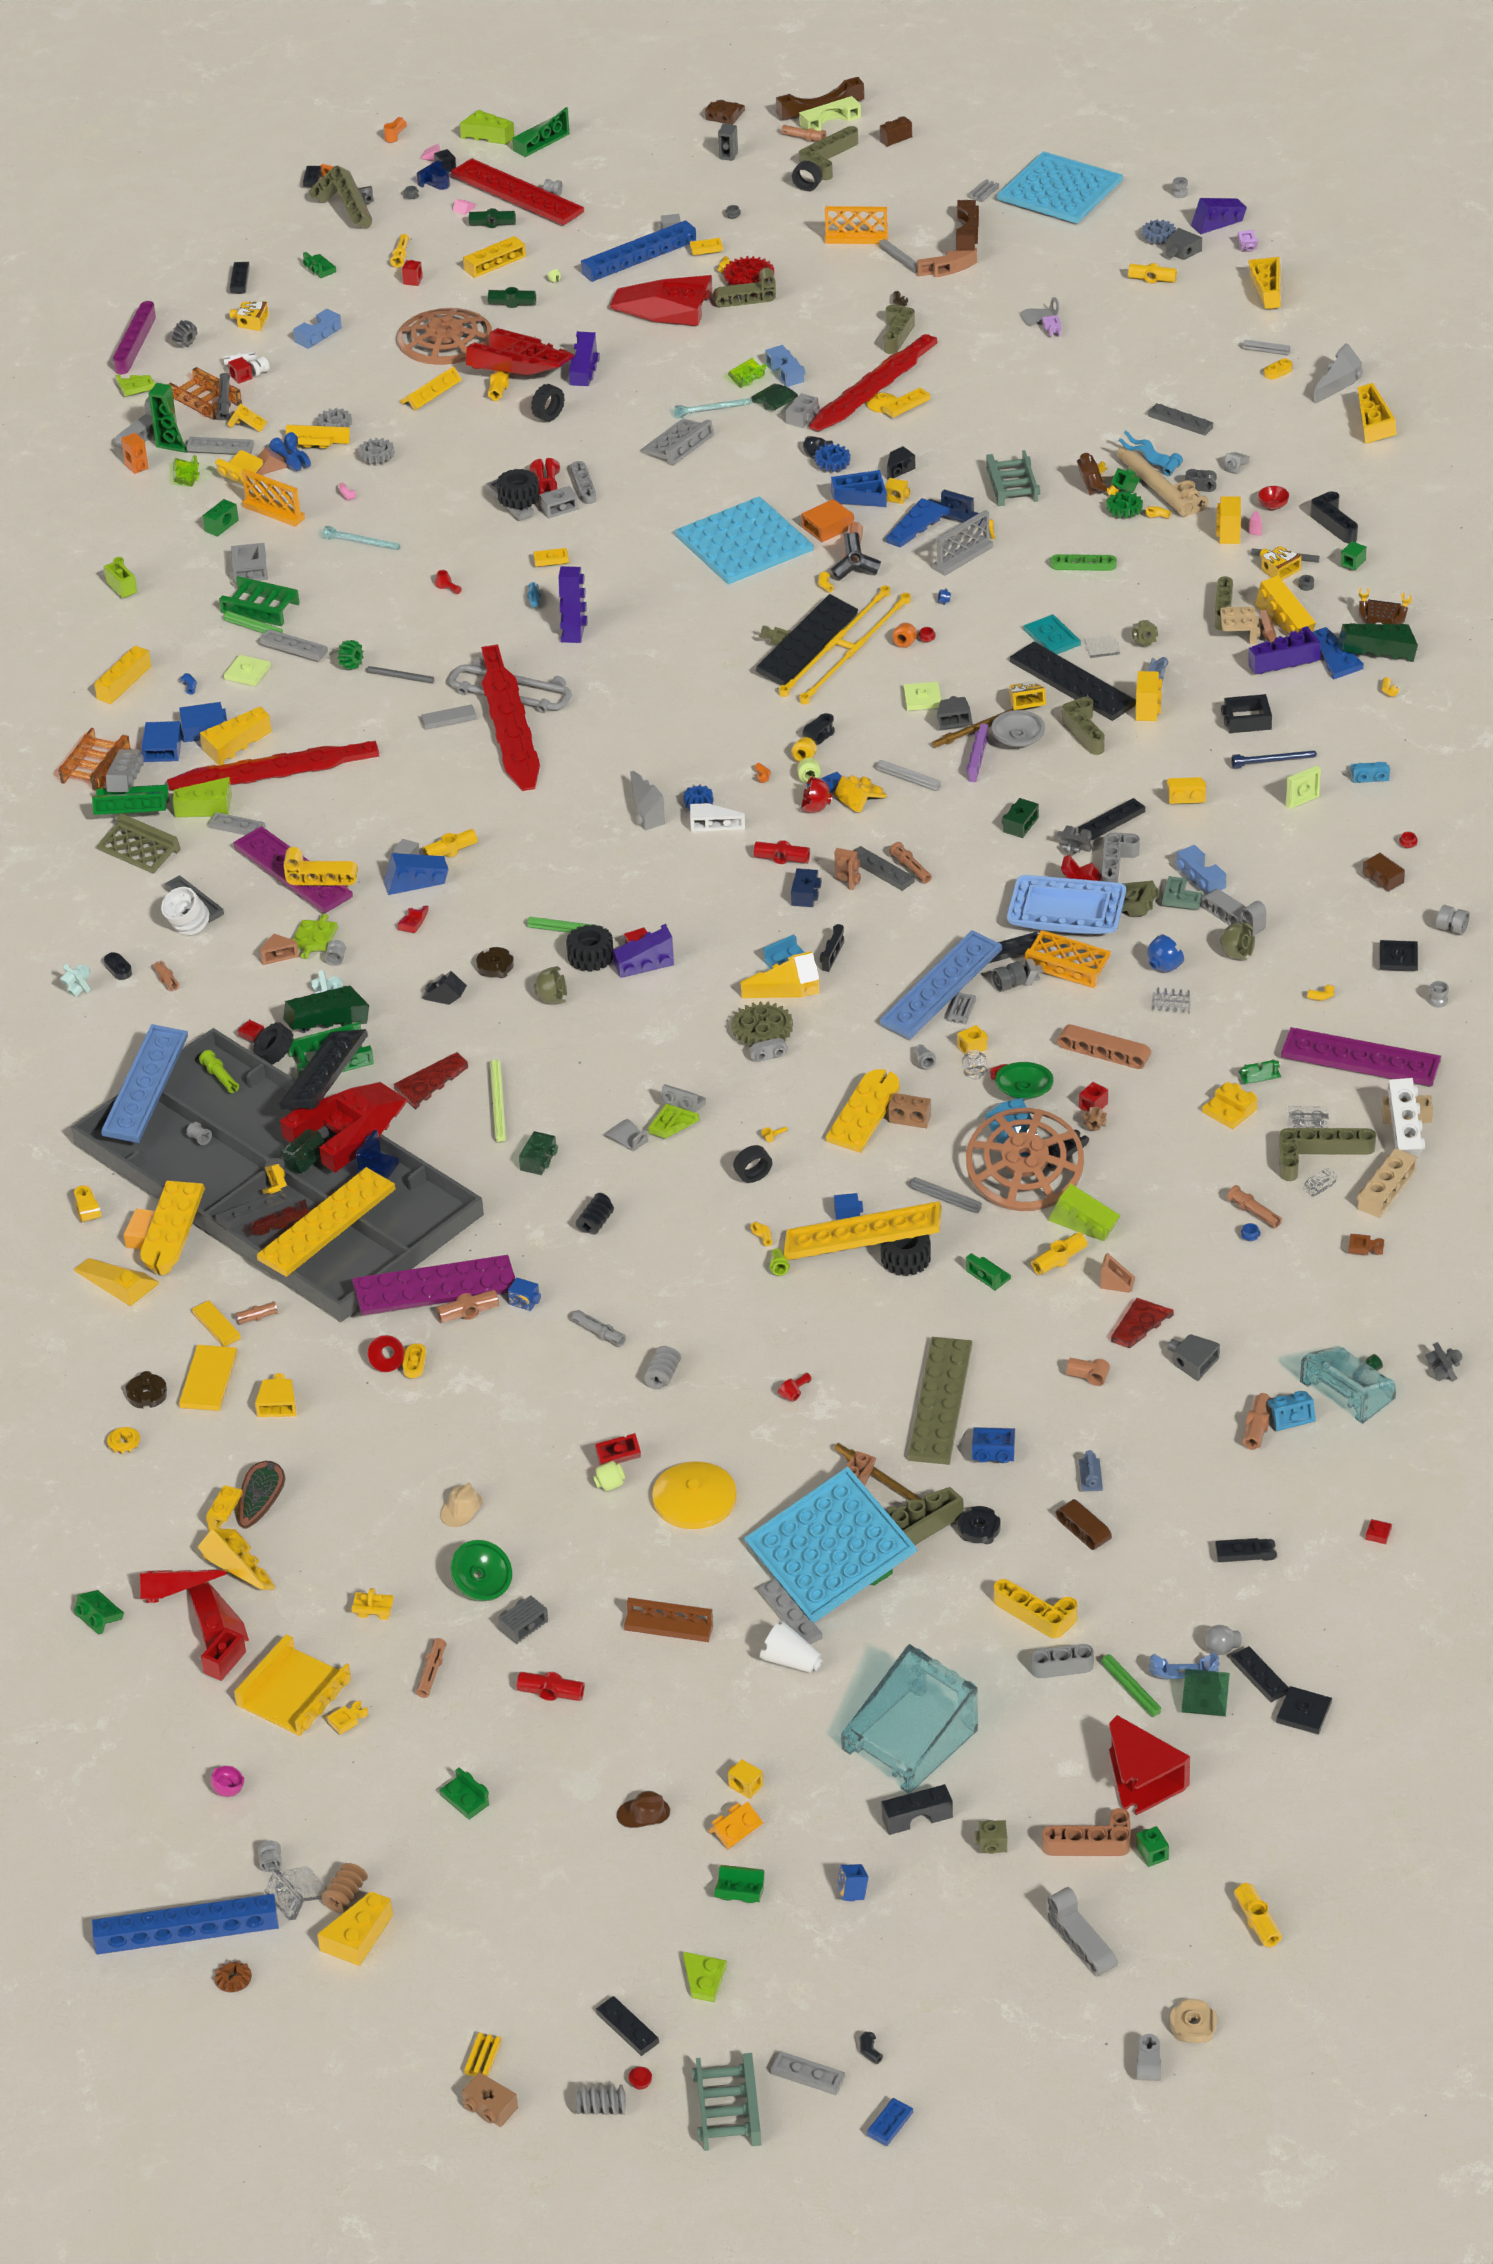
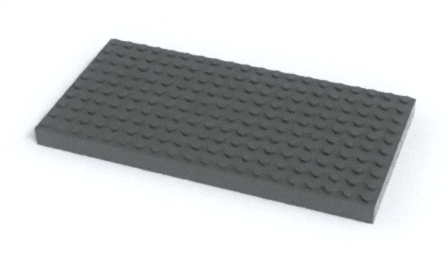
(245, 1139)

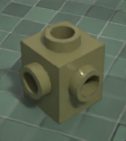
(1139, 631)
(992, 1836)

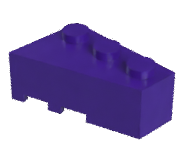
(1217, 213)
(585, 359)
(646, 954)

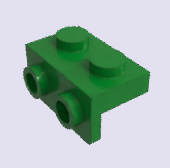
(740, 1884)

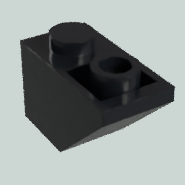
(900, 462)
(445, 989)

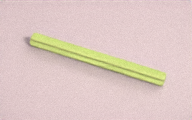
(498, 1106)

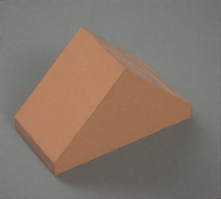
(272, 462)
(278, 949)
(1115, 1276)

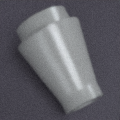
(925, 1058)

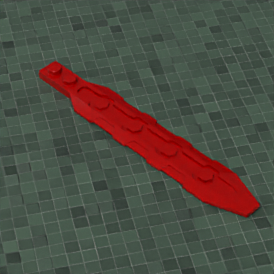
(872, 383)
(509, 720)
(277, 765)

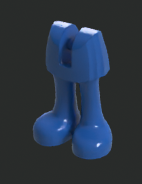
(297, 457)

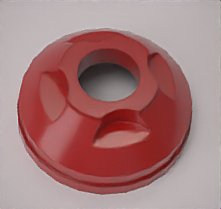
(1273, 497)
(376, 1356)

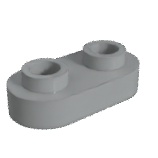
(768, 1049)

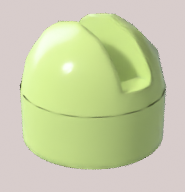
(554, 276)

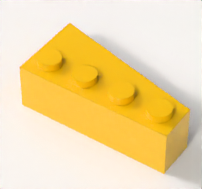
(1267, 280)

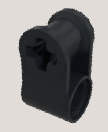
(820, 728)

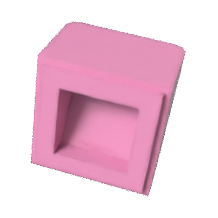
(429, 152)
(463, 206)
(1255, 524)

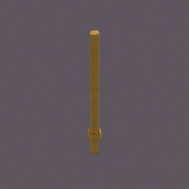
(951, 737)
(879, 1474)

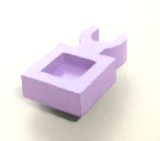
(1052, 324)

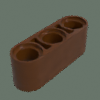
(1083, 1524)

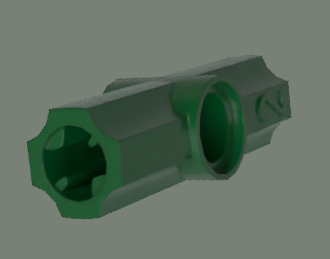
(484, 218)
(512, 297)

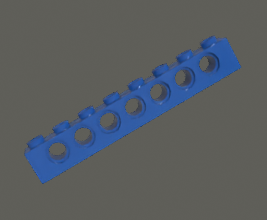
(638, 251)
(185, 1924)

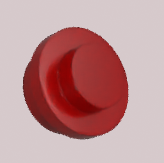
(926, 634)
(1408, 840)
(640, 2077)

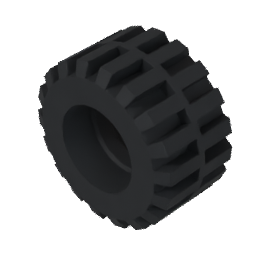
(518, 488)
(590, 947)
(906, 1255)

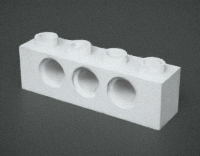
(1405, 1089)

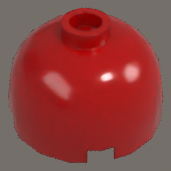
(816, 795)

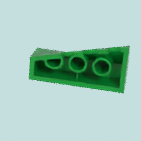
(542, 134)
(164, 418)

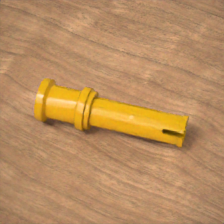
(401, 247)

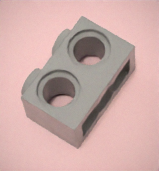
(802, 410)

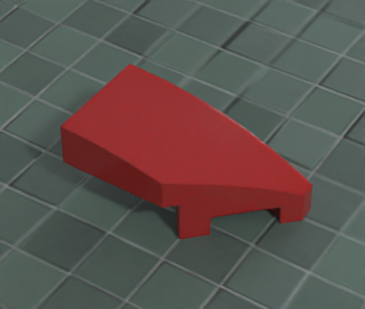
(413, 920)

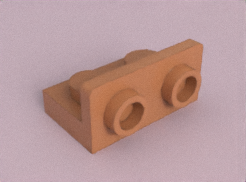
(847, 867)

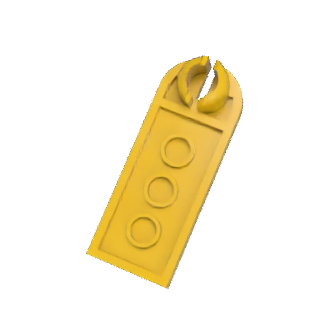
(864, 1110)
(171, 1225)

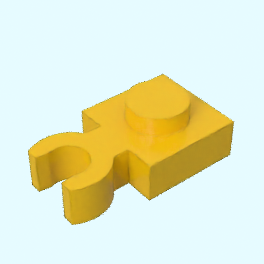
(345, 1718)

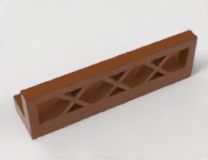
(669, 1623)

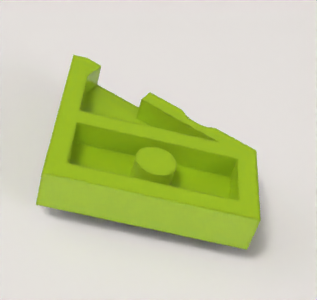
(135, 384)
(672, 1120)
(704, 1975)

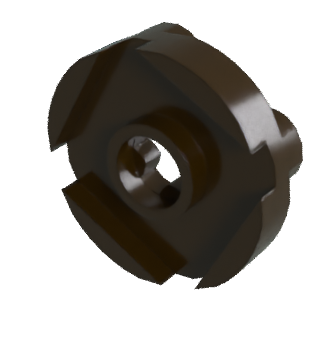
(486, 964)
(146, 1381)

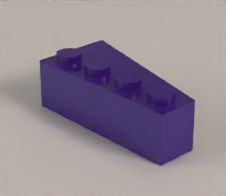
(572, 604)
(1285, 652)

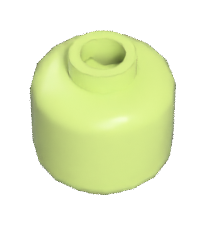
(807, 768)
(609, 1476)

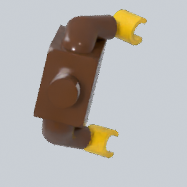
(1091, 475)
(1382, 612)

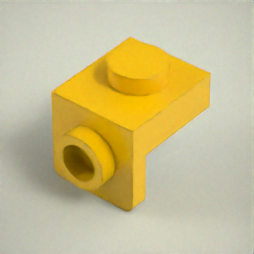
(276, 1177)

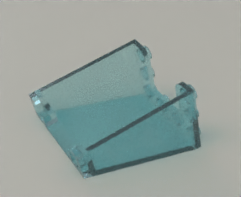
(914, 1717)

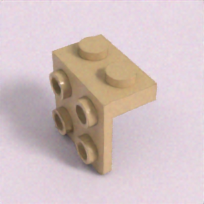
(1241, 620)

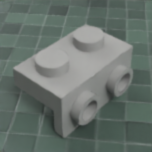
(681, 1098)

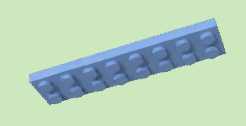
(940, 984)
(144, 1083)

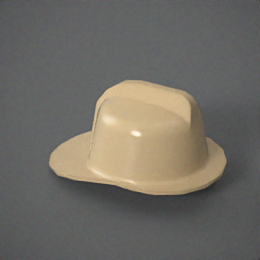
(461, 1506)

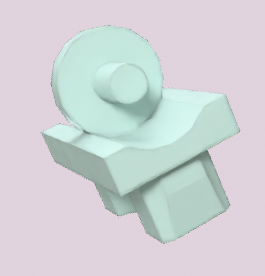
(76, 979)
(323, 984)

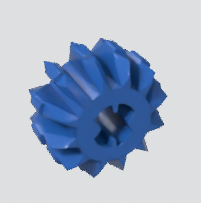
(697, 795)

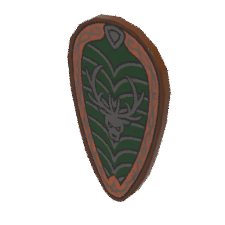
(260, 1490)

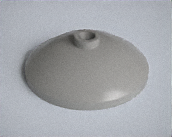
(1018, 728)

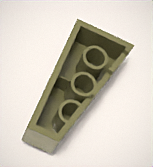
(929, 1515)

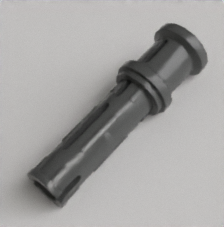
(223, 402)

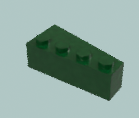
(1379, 639)
(325, 1008)

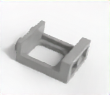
(249, 561)

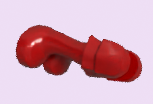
(552, 468)

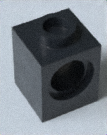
(447, 158)

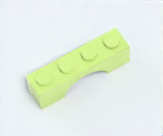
(843, 109)

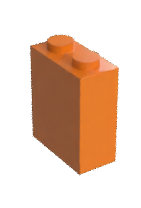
(827, 520)

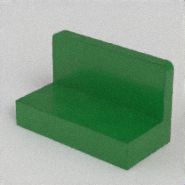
(986, 1271)

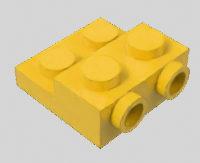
(1231, 1105)

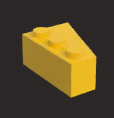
(357, 1929)

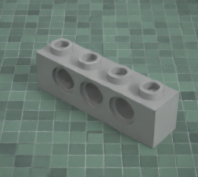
(124, 770)

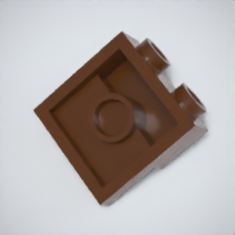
(724, 111)

